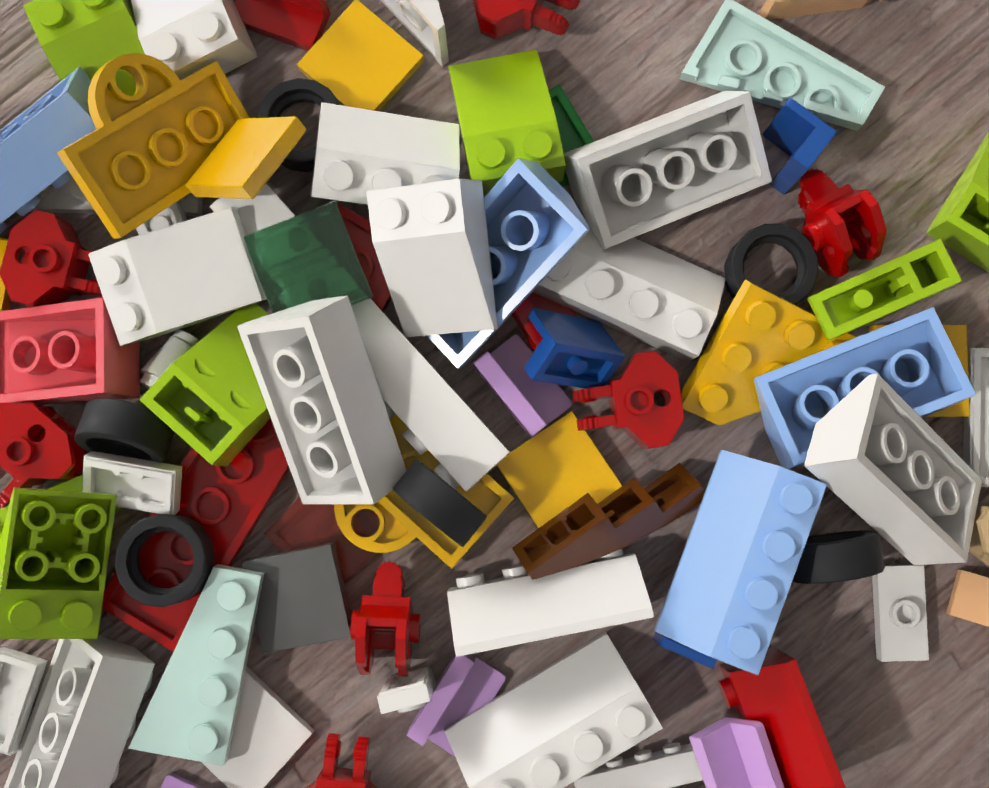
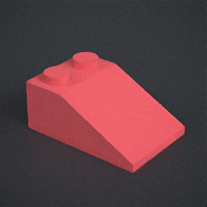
(65, 355)

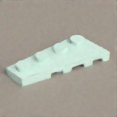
(758, 56)
(203, 682)

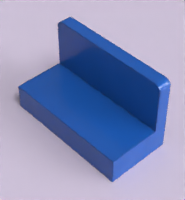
(799, 136)
(572, 351)

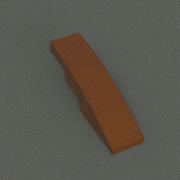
(594, 530)

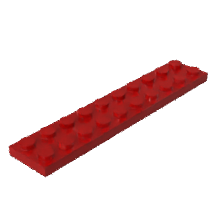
(222, 498)

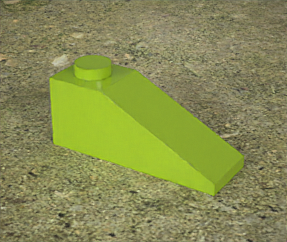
(884, 290)

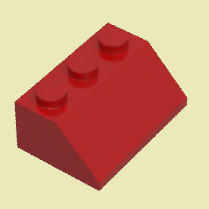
(789, 718)

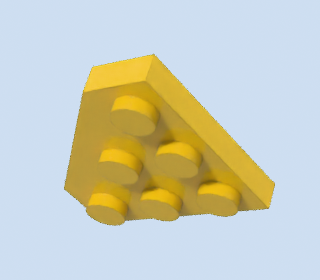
(751, 340)

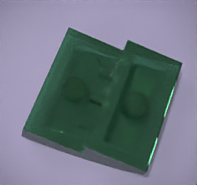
(308, 259)

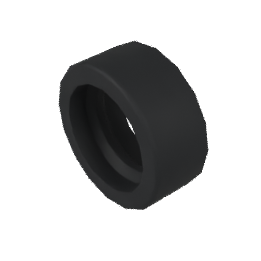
(284, 96)
(784, 236)
(123, 430)
(439, 503)
(840, 557)
(128, 565)

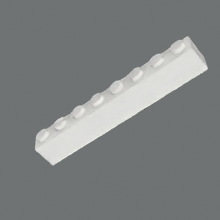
(407, 382)

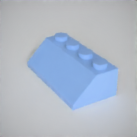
(34, 137)
(529, 232)
(907, 354)
(740, 560)

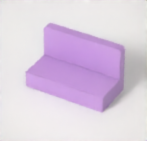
(528, 401)
(460, 690)
(735, 755)

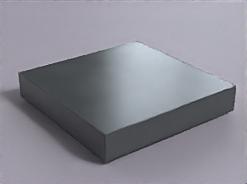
(301, 598)

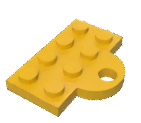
(149, 140)
(403, 524)

